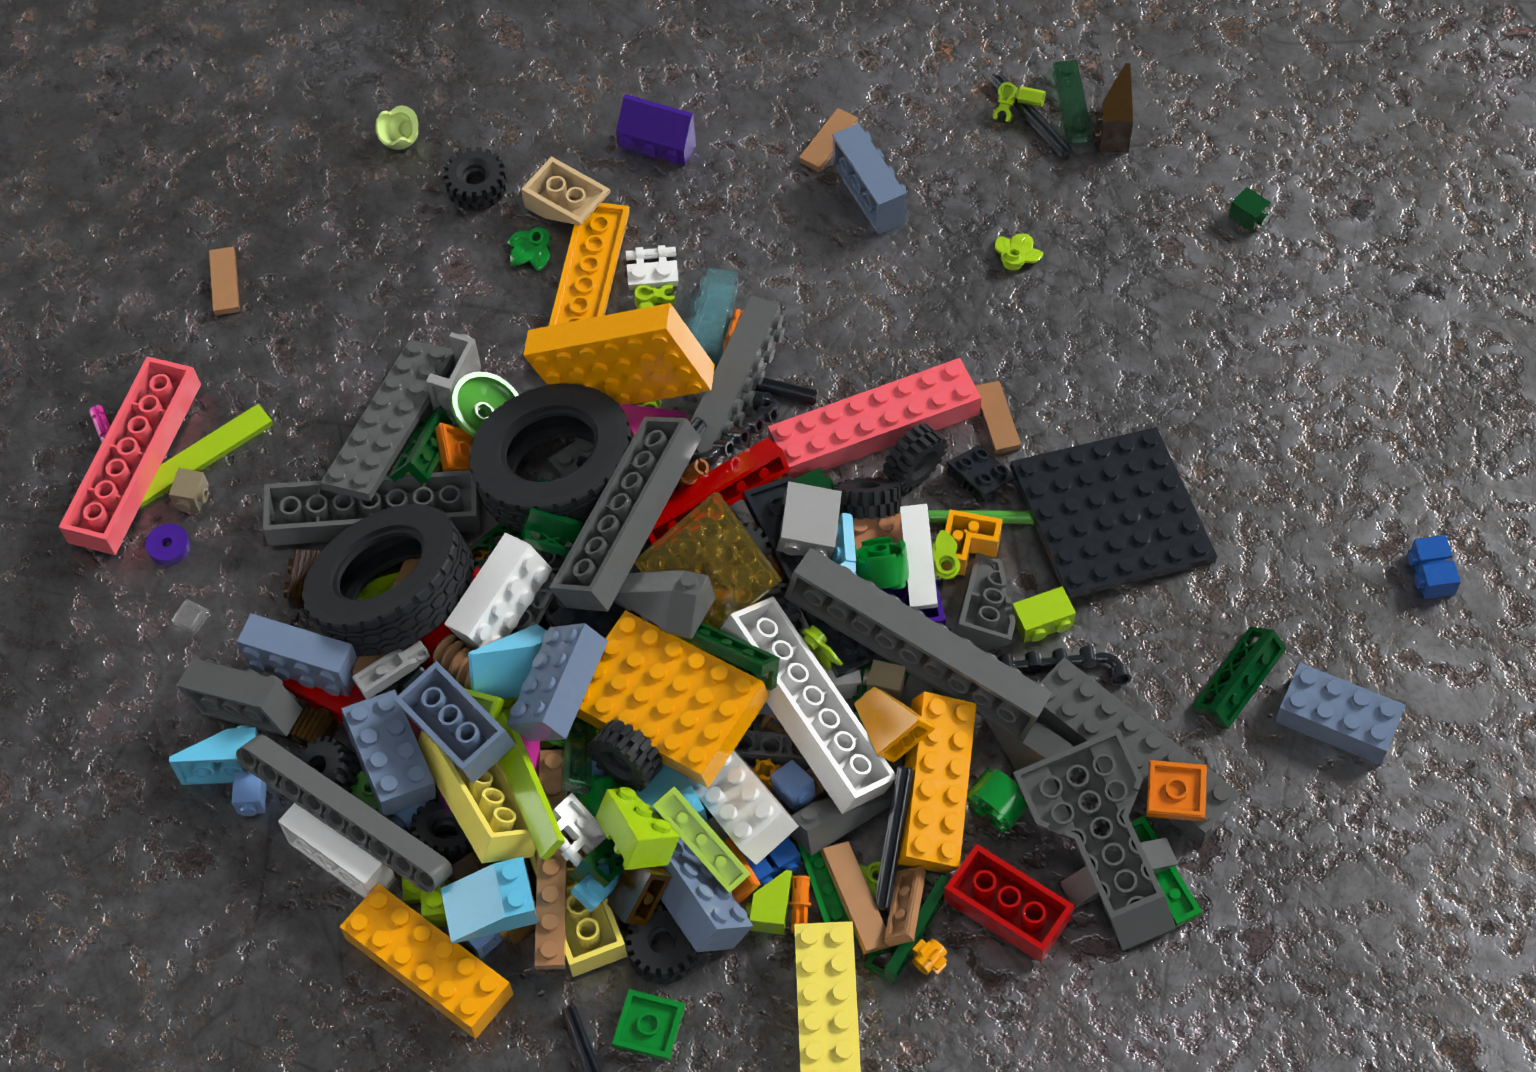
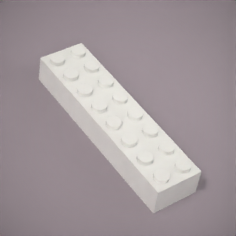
(814, 709)

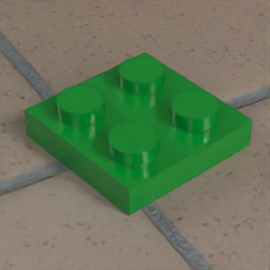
(648, 1025)

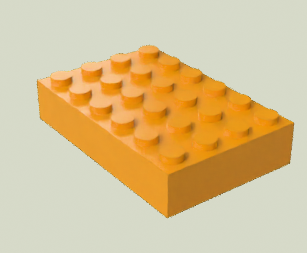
(624, 354)
(673, 694)

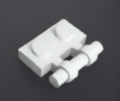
(653, 273)
(580, 826)

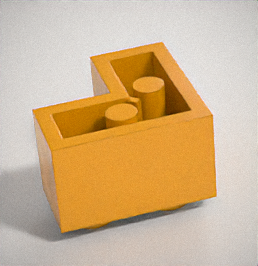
(973, 534)

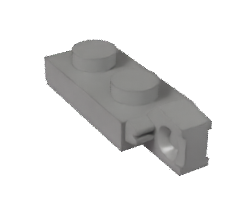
(390, 669)

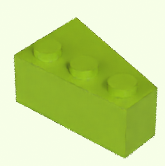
(636, 830)

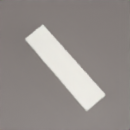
(920, 557)

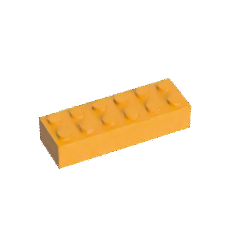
(938, 784)
(427, 960)

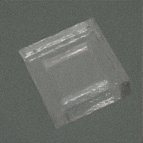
(190, 616)

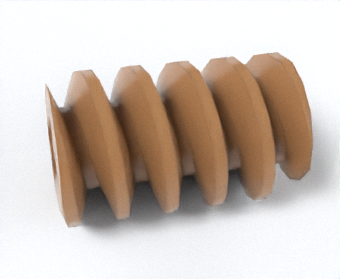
(454, 659)

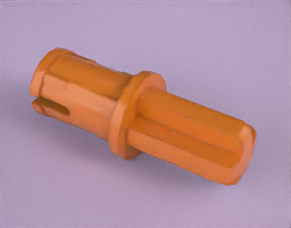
(799, 900)

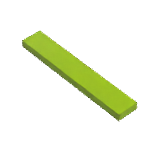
(209, 449)
(530, 795)

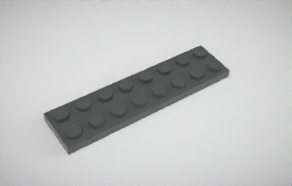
(387, 422)

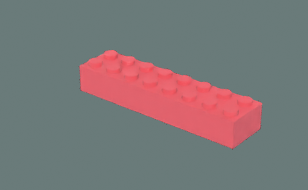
(876, 418)
(130, 456)

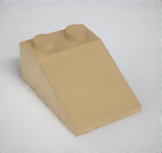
(562, 193)

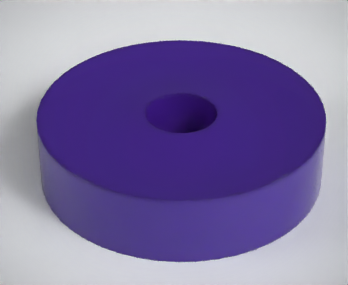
(167, 534)

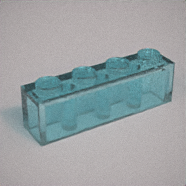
(714, 310)

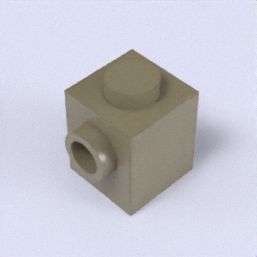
(189, 490)
(885, 677)

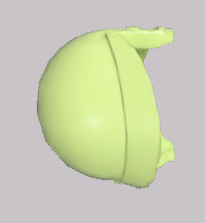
(397, 128)

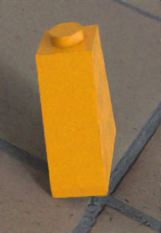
(891, 724)

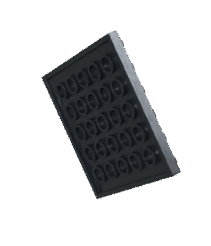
(1112, 512)

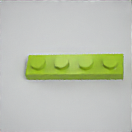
(701, 839)

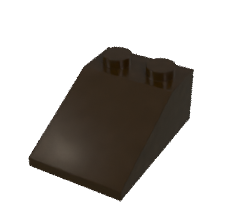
(1116, 117)

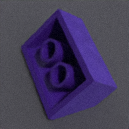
(655, 130)

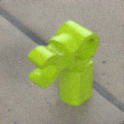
(1009, 92)
(647, 296)

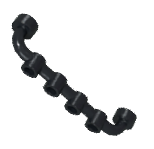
(766, 410)
(1118, 674)

